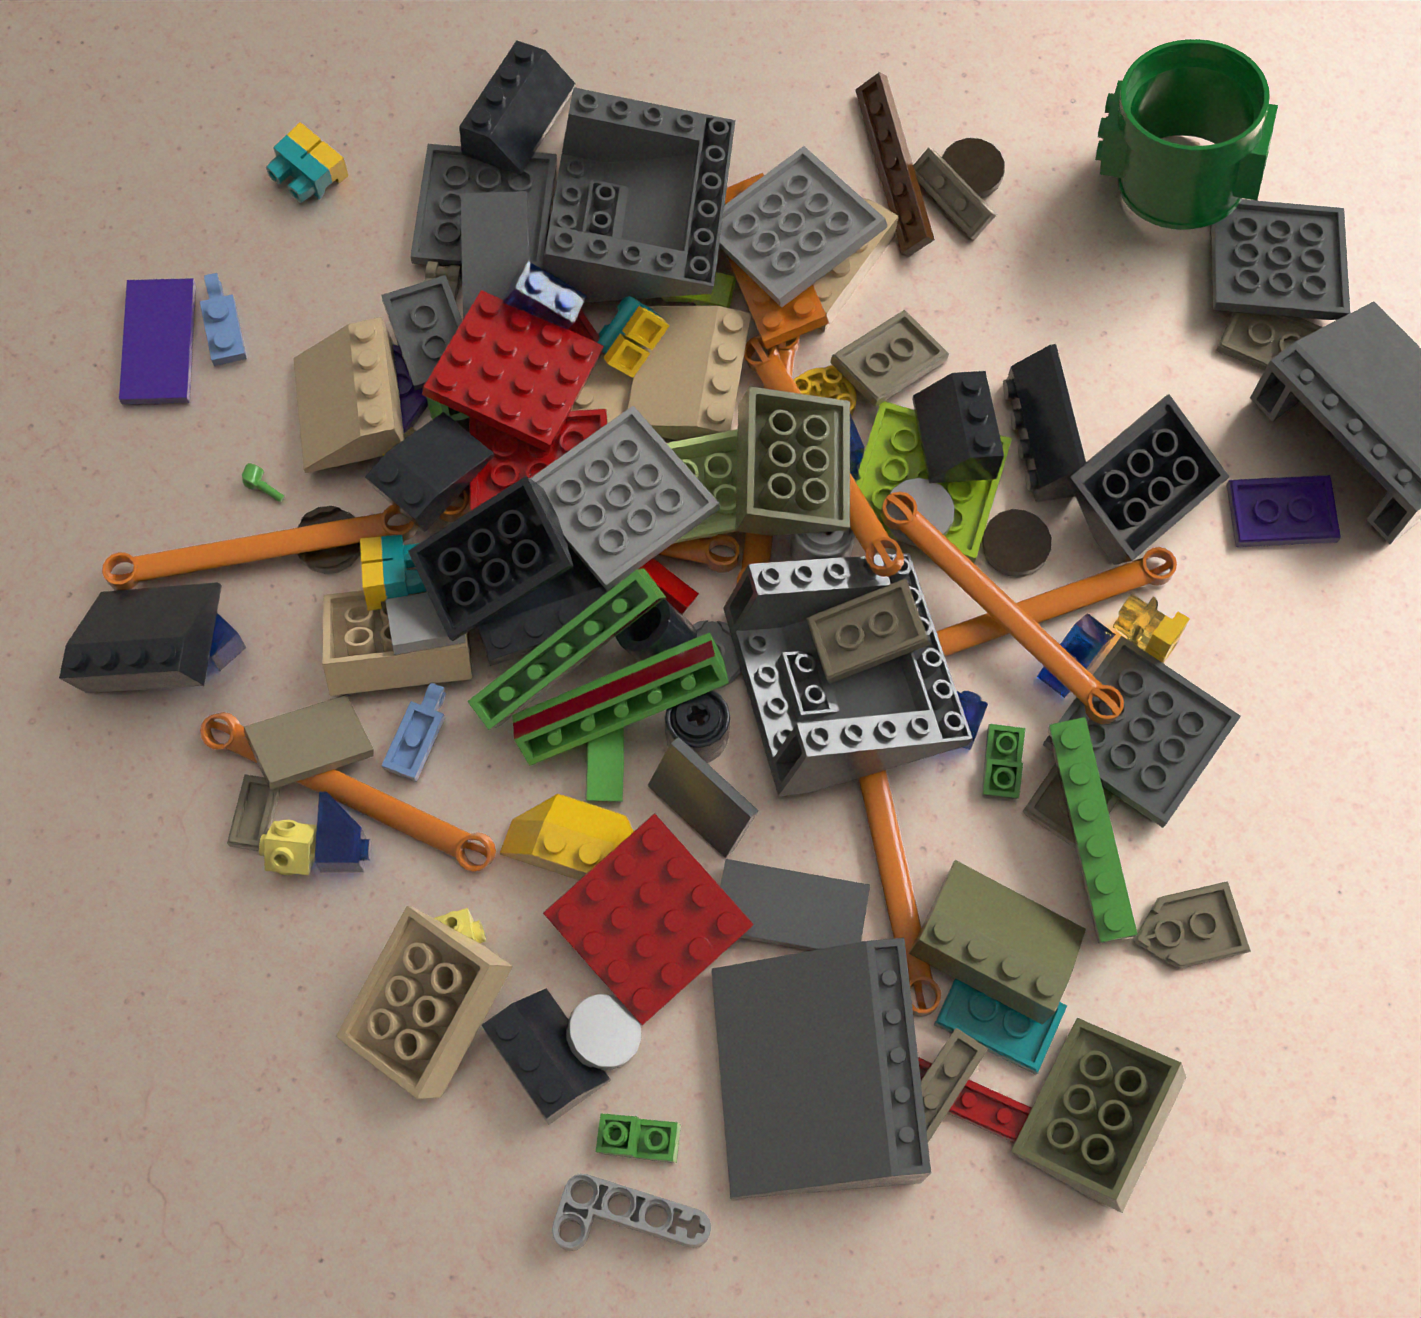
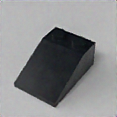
(429, 469)

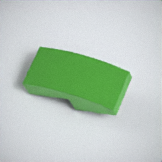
(1003, 761)
(605, 767)
(638, 1138)

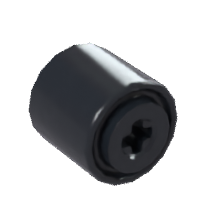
(656, 632)
(706, 739)

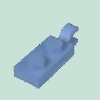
(221, 324)
(416, 735)

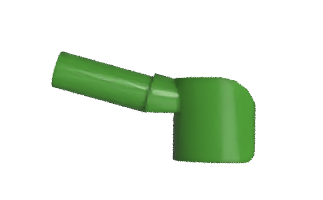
(252, 480)

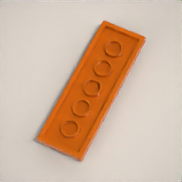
(775, 322)

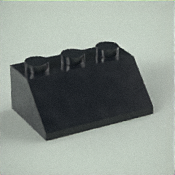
(959, 429)
(535, 1048)

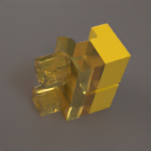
(1149, 627)

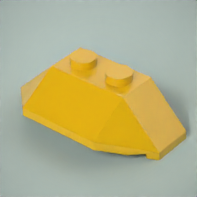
(565, 835)

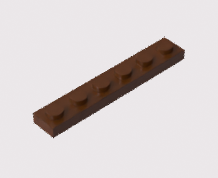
(894, 164)

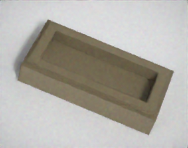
(253, 813)

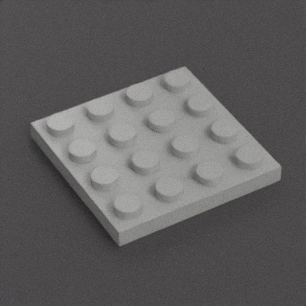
(796, 226)
(623, 497)

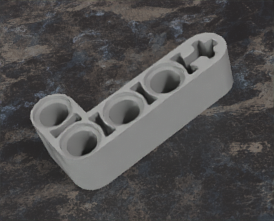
(633, 1219)

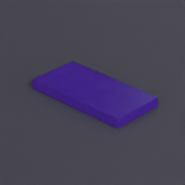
(157, 341)

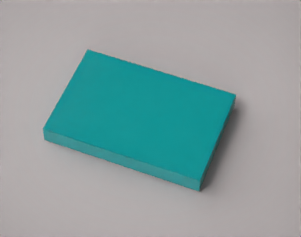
(998, 1026)

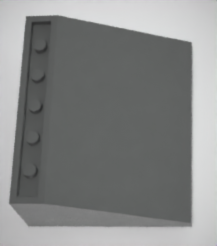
(638, 199)
(1366, 390)
(848, 728)
(820, 1071)

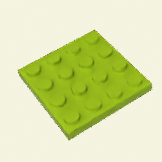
(897, 456)

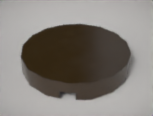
(977, 164)
(1016, 542)
(330, 559)

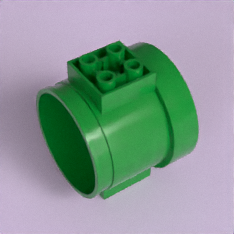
(1195, 92)

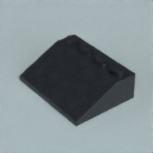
(1145, 481)
(492, 557)
(540, 613)
(143, 639)

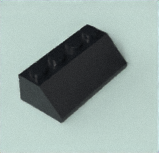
(516, 109)
(1044, 424)

